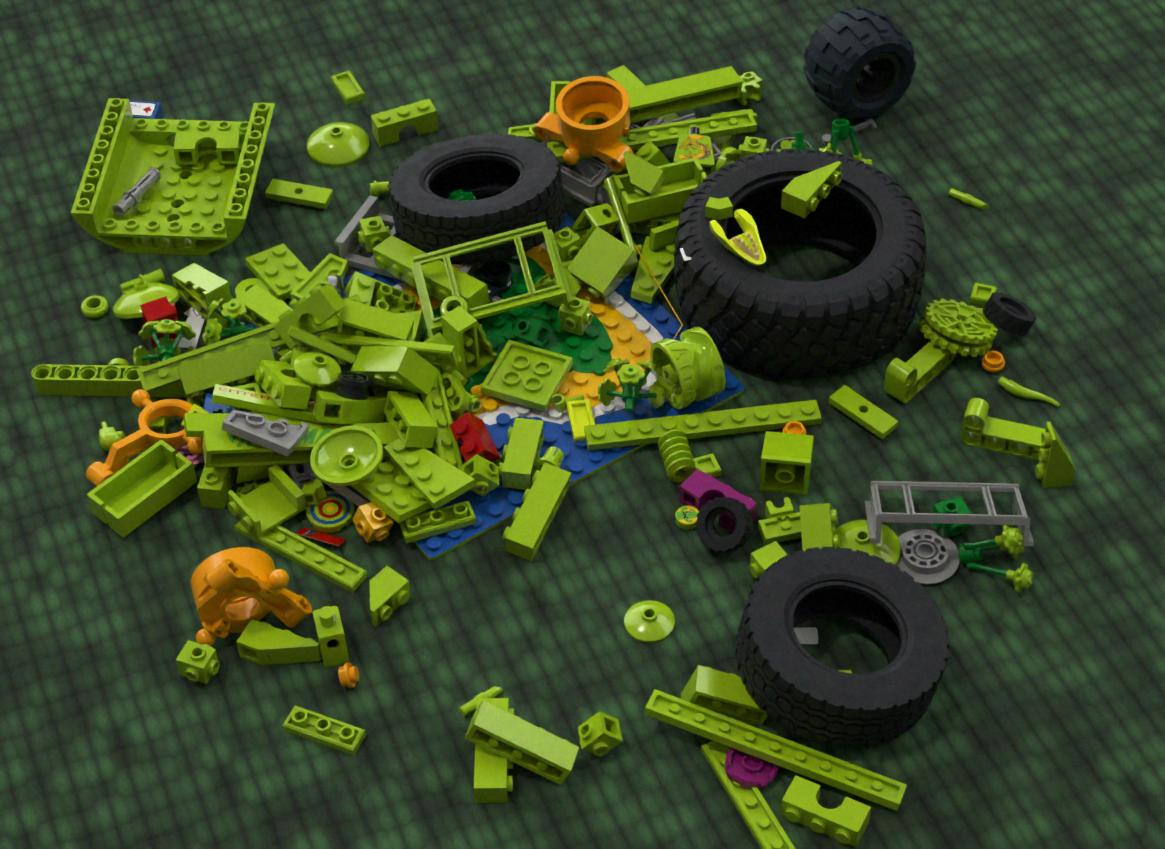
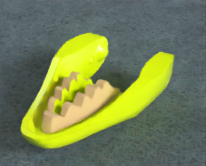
(748, 244)

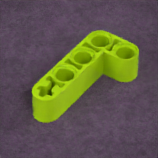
(908, 378)
(999, 434)

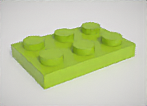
(277, 270)

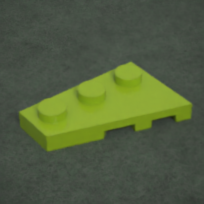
(319, 275)

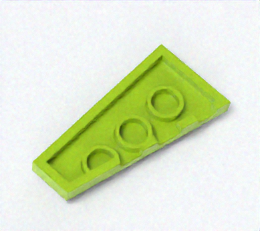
(661, 265)
(430, 474)

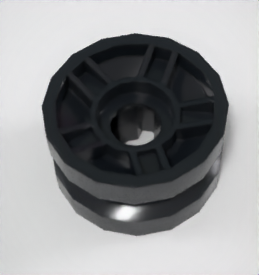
(497, 273)
(353, 386)

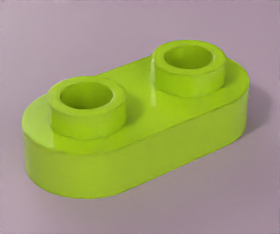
(456, 396)

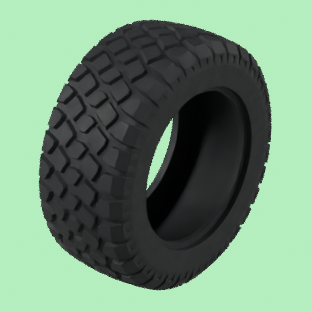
(798, 324)

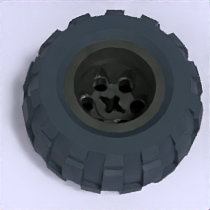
(859, 63)

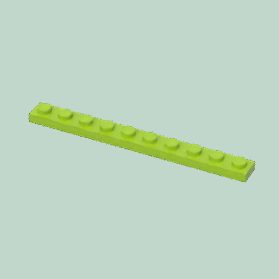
(669, 133)
(166, 371)
(702, 424)
(776, 749)

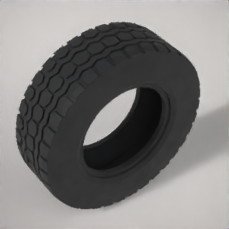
(513, 167)
(822, 700)

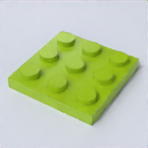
(526, 375)
(392, 492)

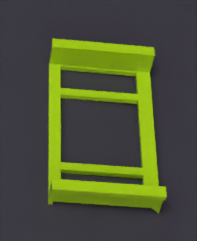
(530, 298)

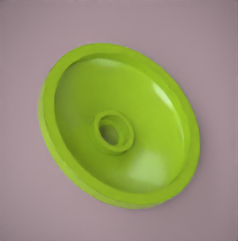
(338, 144)
(129, 303)
(346, 456)
(856, 537)

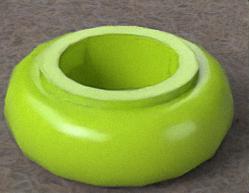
(453, 300)
(96, 312)

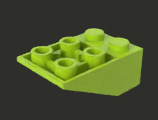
(379, 294)

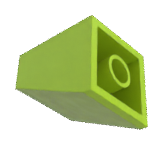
(602, 263)
(786, 462)

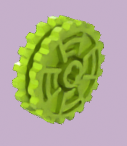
(958, 327)

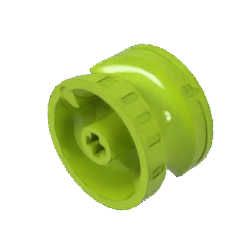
(688, 367)

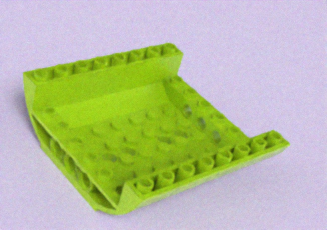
(210, 201)

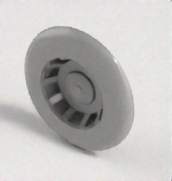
(926, 549)

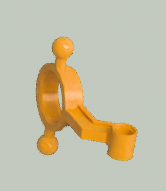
(144, 438)

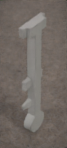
(868, 122)

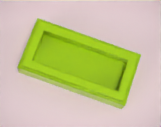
(348, 87)

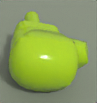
(109, 436)

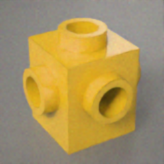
(372, 522)

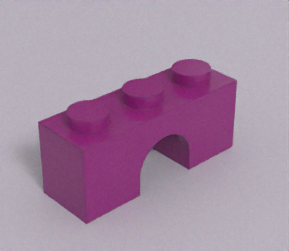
(702, 487)

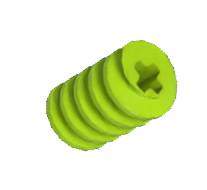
(676, 455)

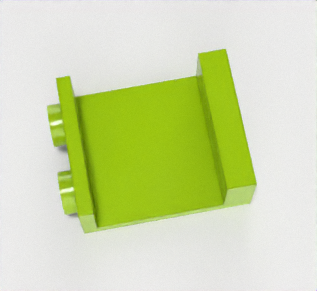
(269, 503)

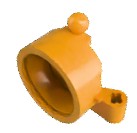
(584, 100)
(242, 587)

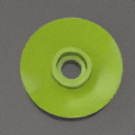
(317, 368)
(651, 628)

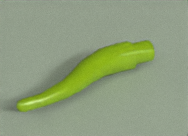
(1022, 392)

